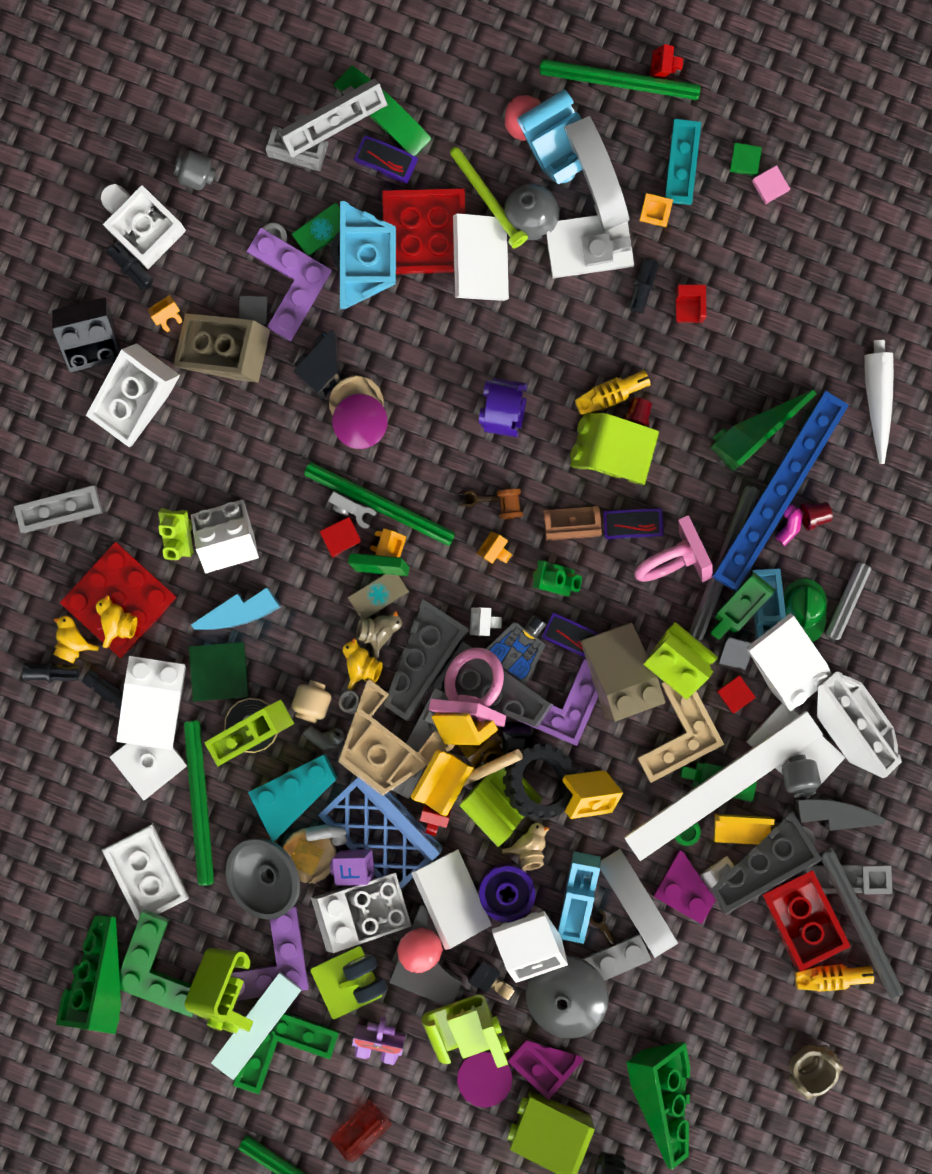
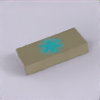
(378, 595)

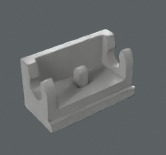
(310, 158)

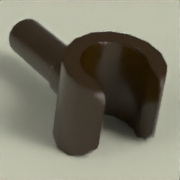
(473, 498)
(603, 927)

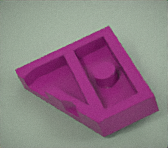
(684, 889)
(543, 1066)

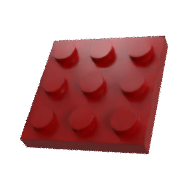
(423, 228)
(128, 586)

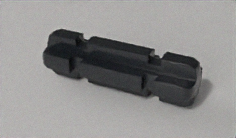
(103, 688)

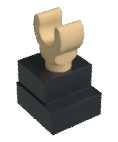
(485, 977)

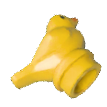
(115, 621)
(70, 640)
(360, 664)

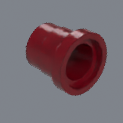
(639, 412)
(815, 514)

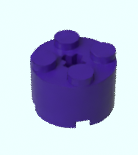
(503, 407)
(513, 906)

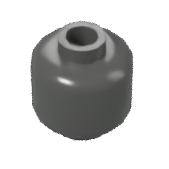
(194, 170)
(801, 776)

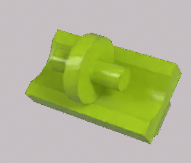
(176, 534)

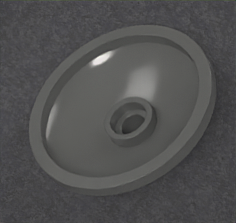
(254, 884)
(582, 990)

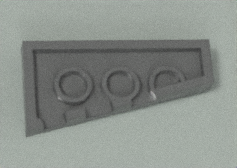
(428, 650)
(515, 698)
(770, 863)

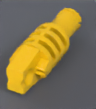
(610, 393)
(832, 977)

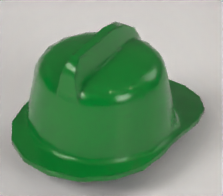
(808, 605)

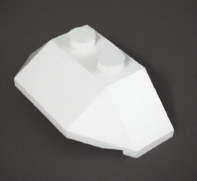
(857, 725)

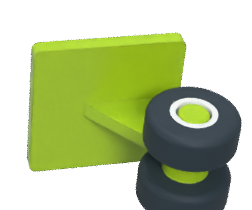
(348, 982)

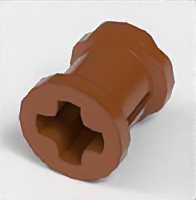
(509, 504)

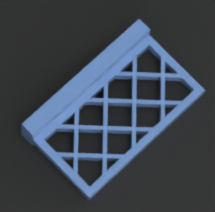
(398, 816)

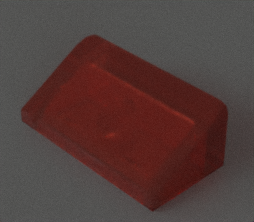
(361, 1132)

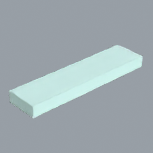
(265, 1016)

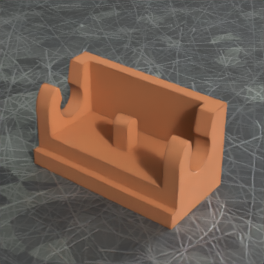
(572, 523)

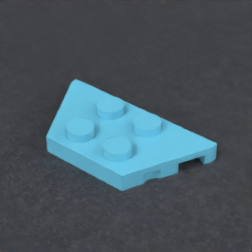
(365, 255)

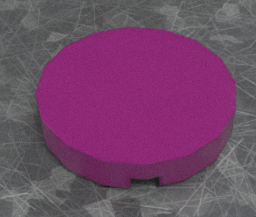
(482, 1081)

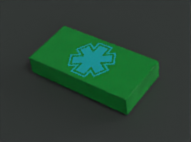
(319, 230)

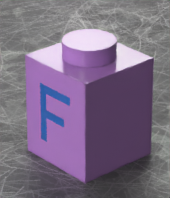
(352, 867)

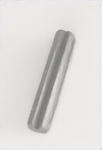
(848, 601)

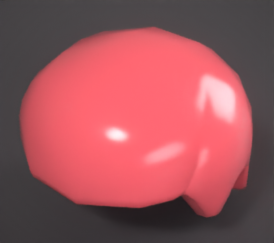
(516, 108)
(419, 950)

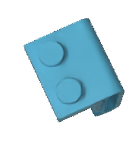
(547, 138)

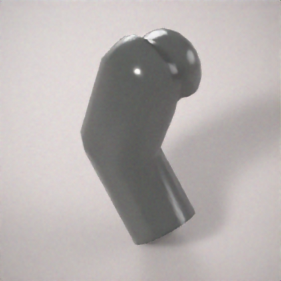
(325, 740)

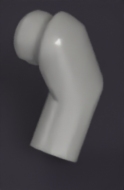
(327, 831)

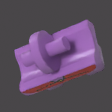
(378, 1038)

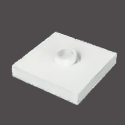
(148, 767)

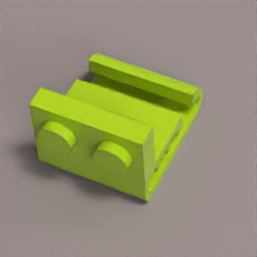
(614, 447)
(681, 661)
(491, 808)
(216, 992)
(467, 1027)

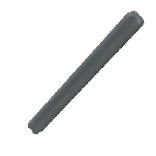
(713, 586)
(861, 923)

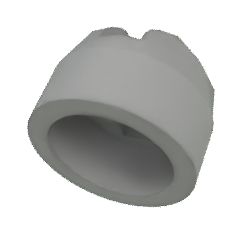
(349, 702)

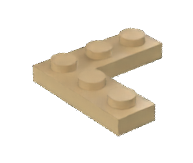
(698, 739)

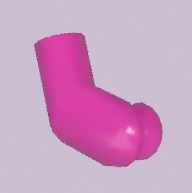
(793, 525)

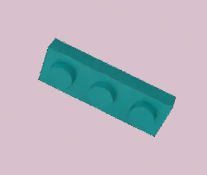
(683, 161)

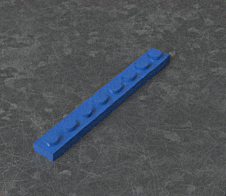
(780, 491)

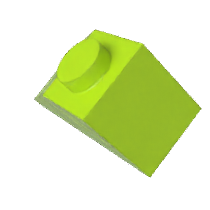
(249, 732)

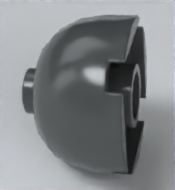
(532, 210)

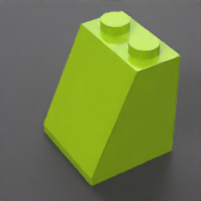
(551, 1134)

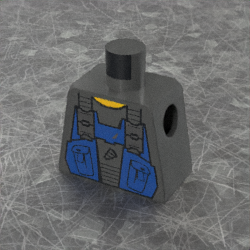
(519, 648)

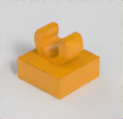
(656, 210)
(163, 310)
(390, 543)
(494, 548)

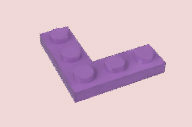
(306, 273)
(572, 718)
(288, 955)

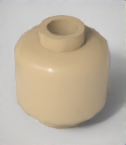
(311, 701)

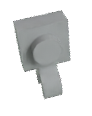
(600, 250)
(346, 505)

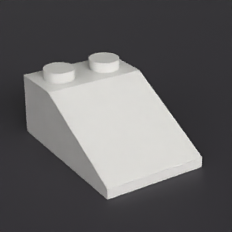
(132, 393)
(789, 662)
(151, 702)

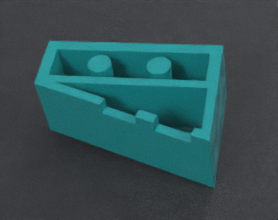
(290, 794)

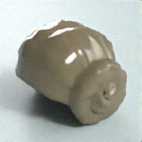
(814, 1070)

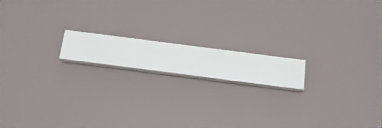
(723, 785)

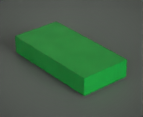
(378, 564)

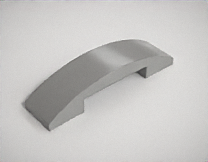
(598, 172)
(862, 877)
(637, 903)

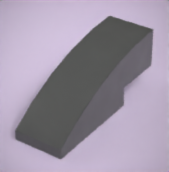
(835, 813)

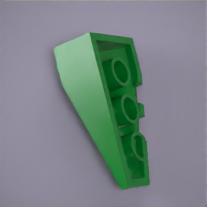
(748, 436)
(94, 994)
(660, 1086)

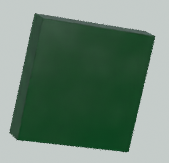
(218, 671)

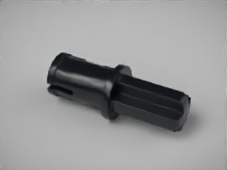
(130, 266)
(643, 285)
(50, 672)

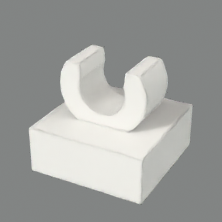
(482, 621)

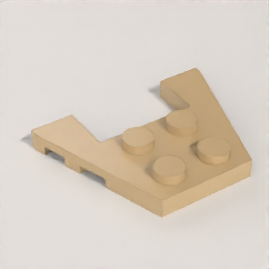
(378, 754)

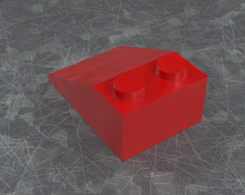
(805, 921)

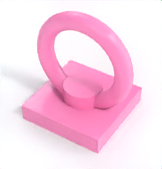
(688, 552)
(473, 705)

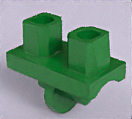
(556, 579)

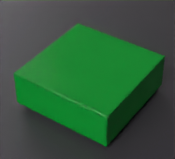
(745, 159)

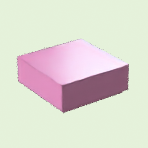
(770, 184)

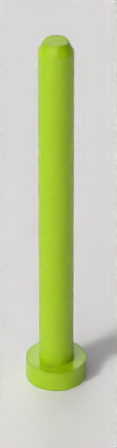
(516, 237)

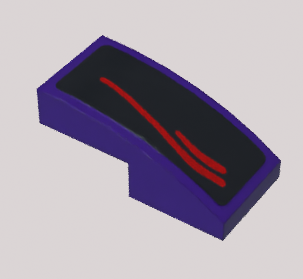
(386, 159)
(633, 523)
(567, 633)

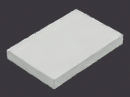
(567, 250)
(480, 258)
(820, 750)
(145, 872)
(451, 899)

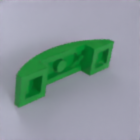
(391, 118)

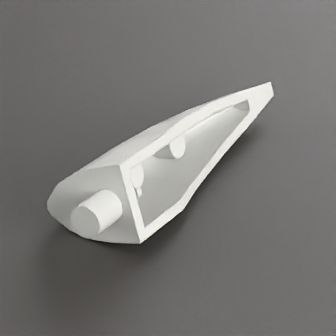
(879, 389)

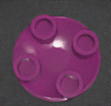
(359, 421)

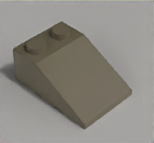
(222, 347)
(619, 673)

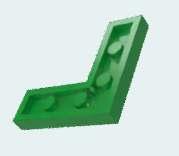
(137, 973)
(292, 1032)

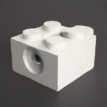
(140, 223)

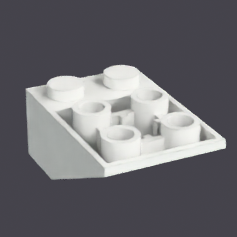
(360, 913)

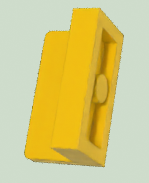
(461, 729)
(442, 781)
(592, 794)
(741, 828)

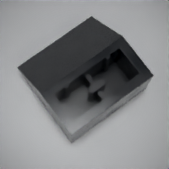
(86, 334)
(321, 367)

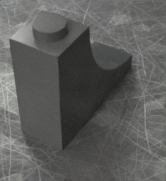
(435, 984)

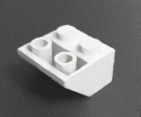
(224, 536)
(530, 946)

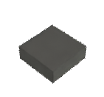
(254, 308)

